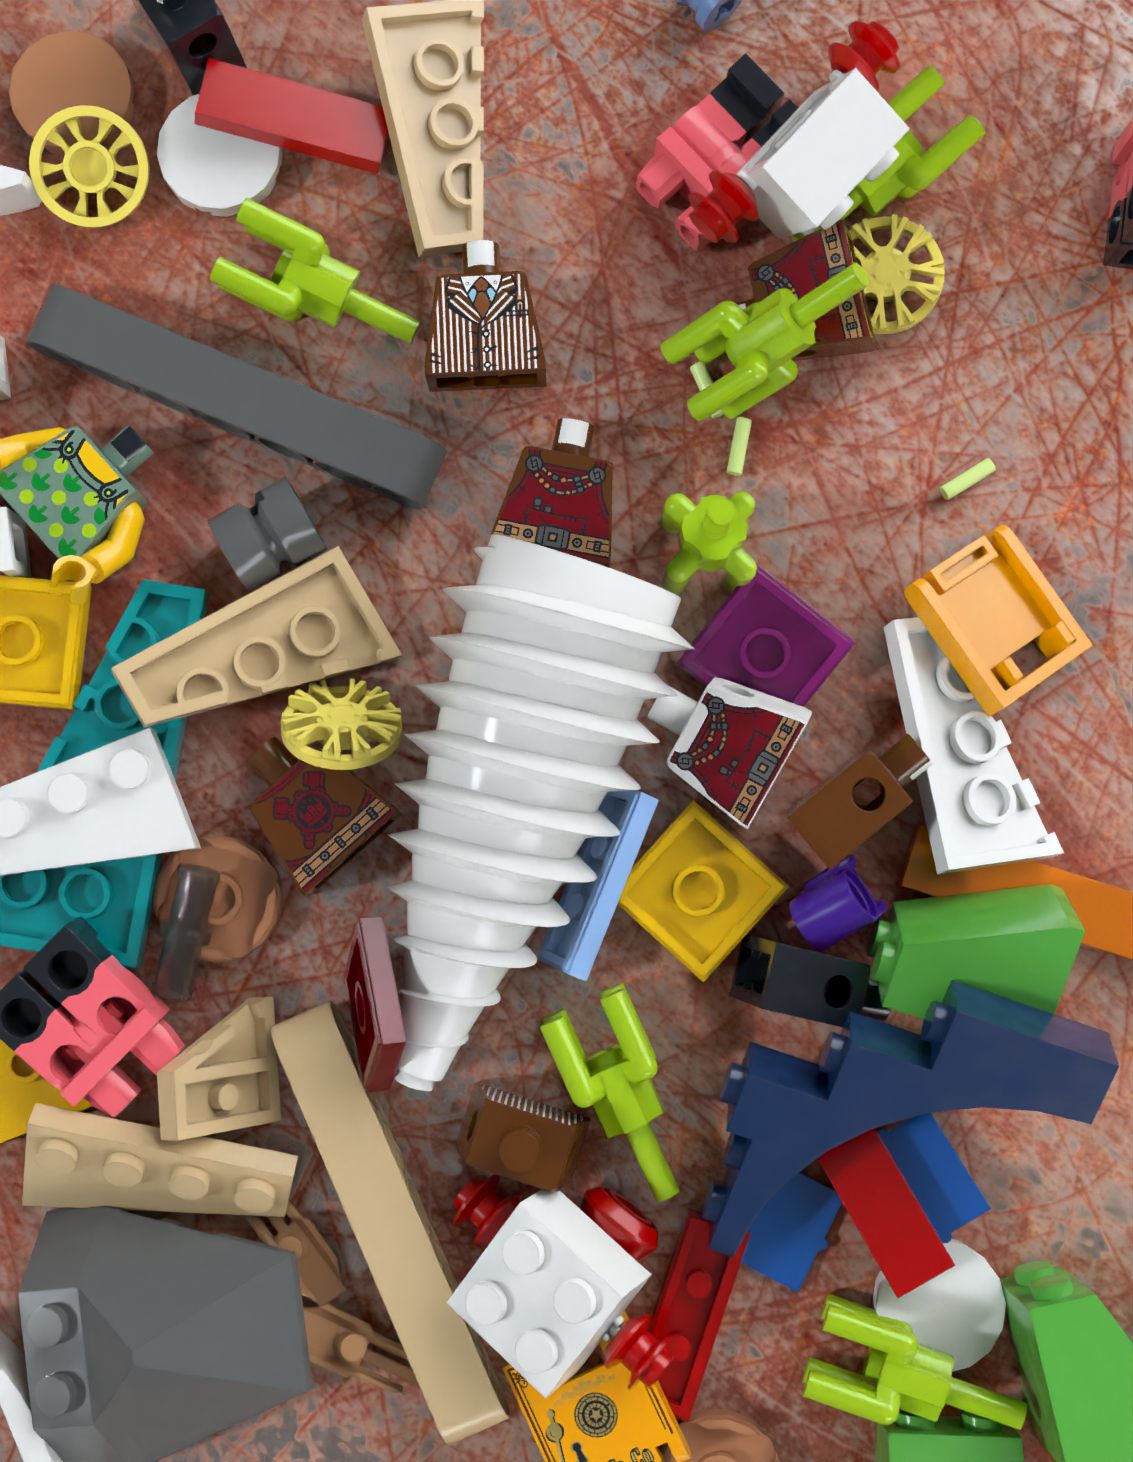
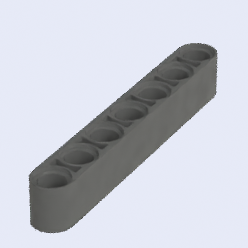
(236, 396)

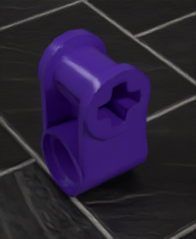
(834, 905)

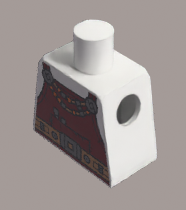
(730, 743)

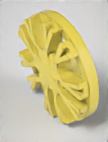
(89, 166)
(891, 271)
(341, 724)

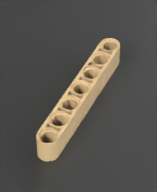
(389, 1222)

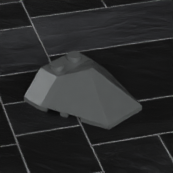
(154, 1333)

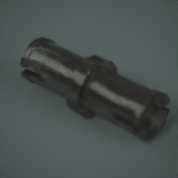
(185, 932)

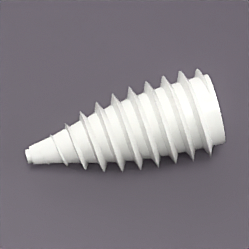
(516, 774)

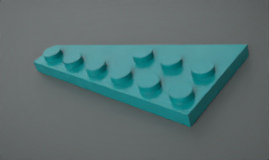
(113, 893)

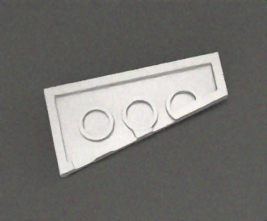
(973, 792)
(95, 809)

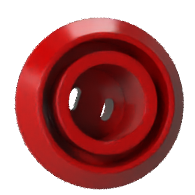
(621, 1221)

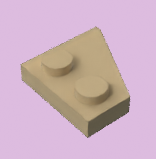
(223, 1077)

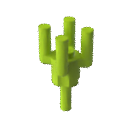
(914, 168)
(305, 278)
(757, 342)
(708, 539)
(616, 1082)
(896, 1373)

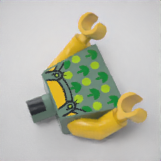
(77, 499)

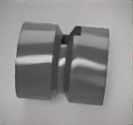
(266, 534)

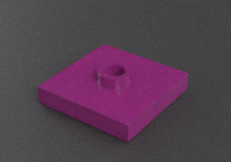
(768, 642)

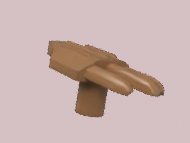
(316, 1260)
(341, 1342)

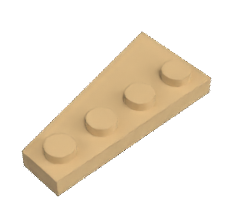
(430, 92)
(269, 641)
(122, 1164)

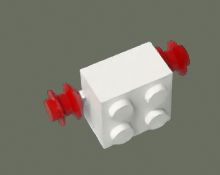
(818, 153)
(552, 1288)

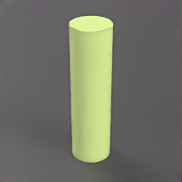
(703, 380)
(739, 446)
(967, 479)

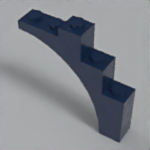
(968, 1056)

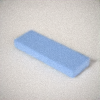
(593, 903)

